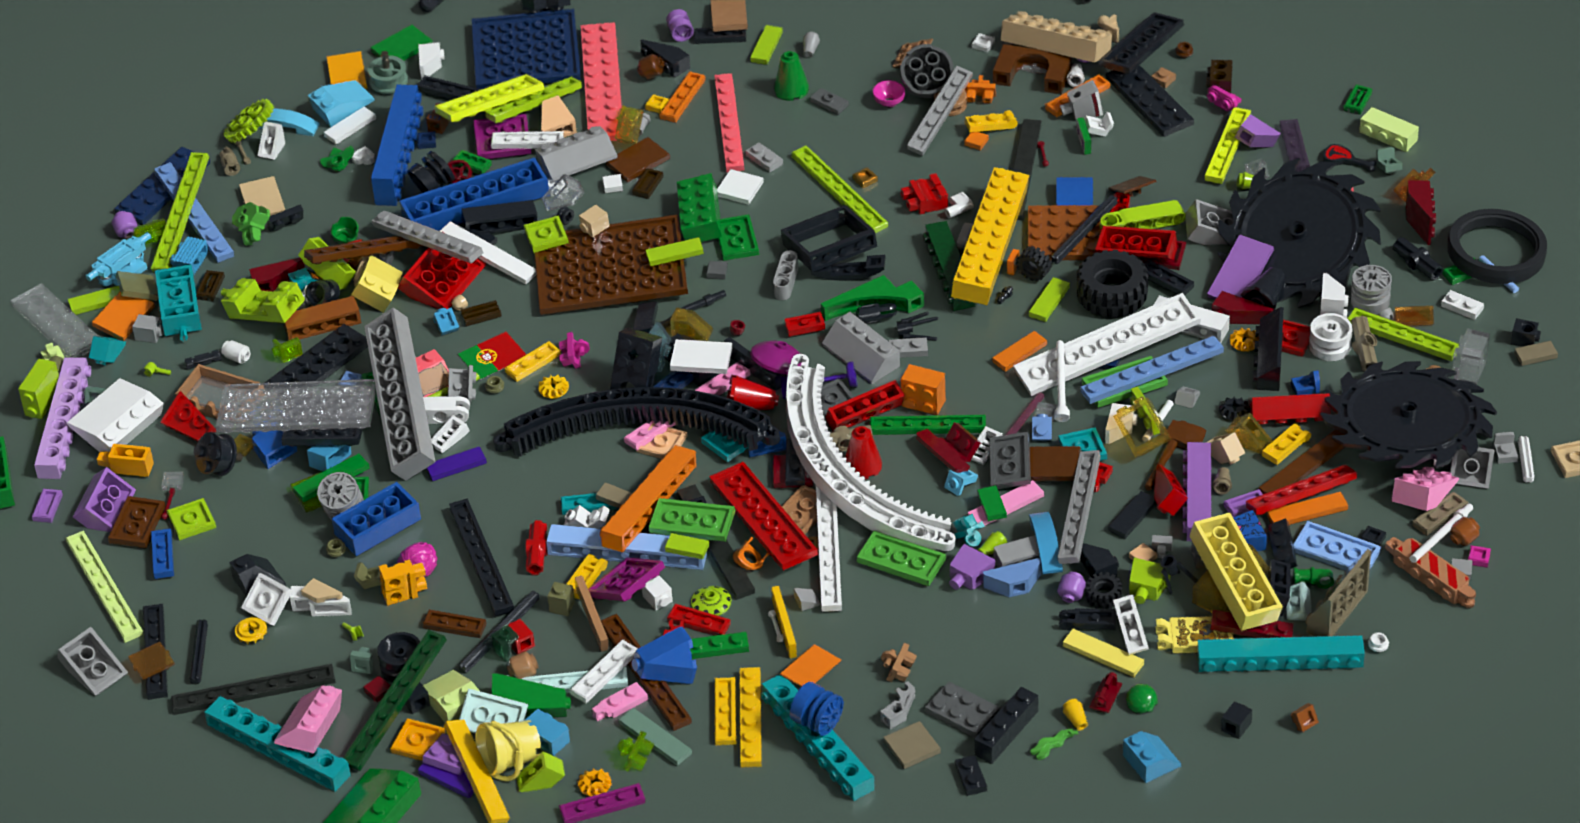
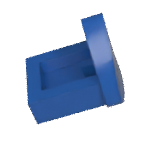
(1306, 384)

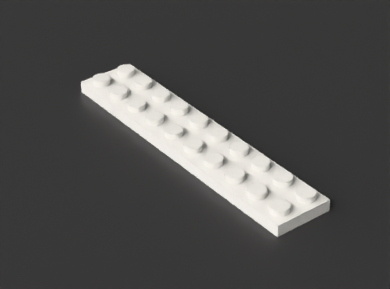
(1109, 343)

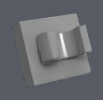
(1162, 544)

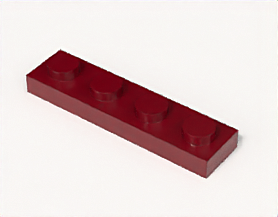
(1225, 622)

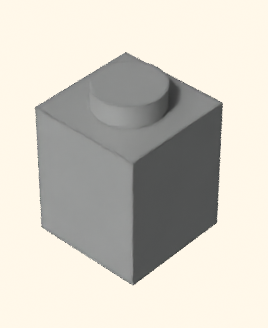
(147, 328)

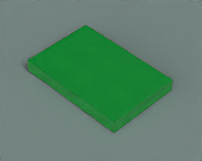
(402, 44)
(737, 238)

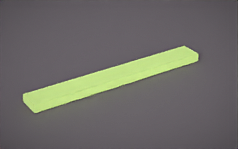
(104, 586)

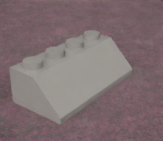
(575, 153)
(857, 342)

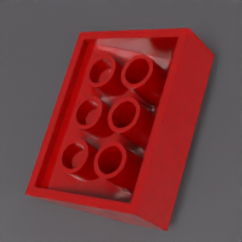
(439, 278)

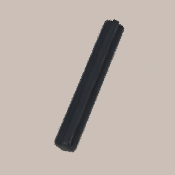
(198, 651)

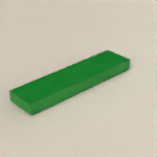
(351, 466)

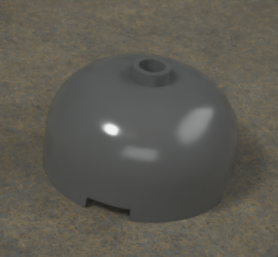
(926, 62)

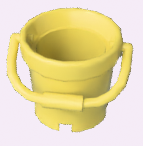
(507, 746)

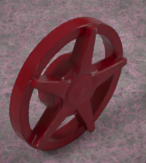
(458, 172)

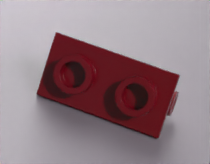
(1106, 693)

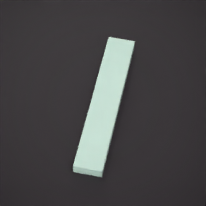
(568, 680)

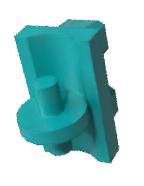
(967, 528)

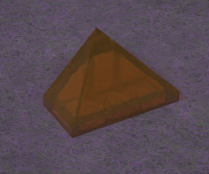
(1414, 315)

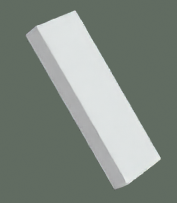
(349, 125)

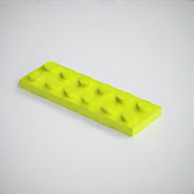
(489, 97)

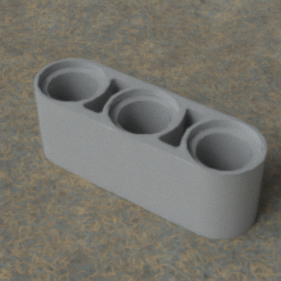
(785, 275)

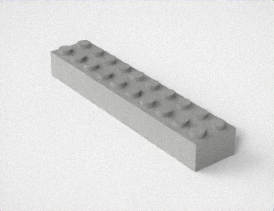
(399, 394)

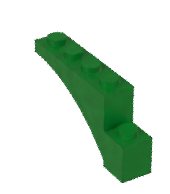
(880, 290)

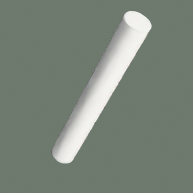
(1163, 412)

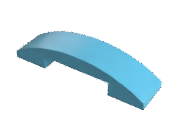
(303, 124)

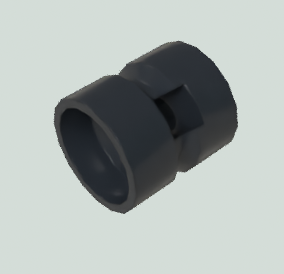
(322, 291)

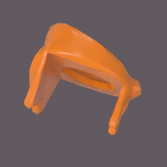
(739, 558)

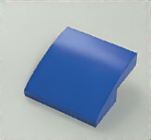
(1074, 190)

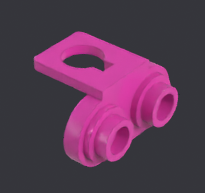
(1222, 98)

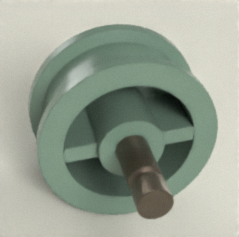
(387, 73)

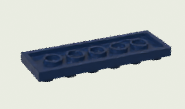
(151, 194)

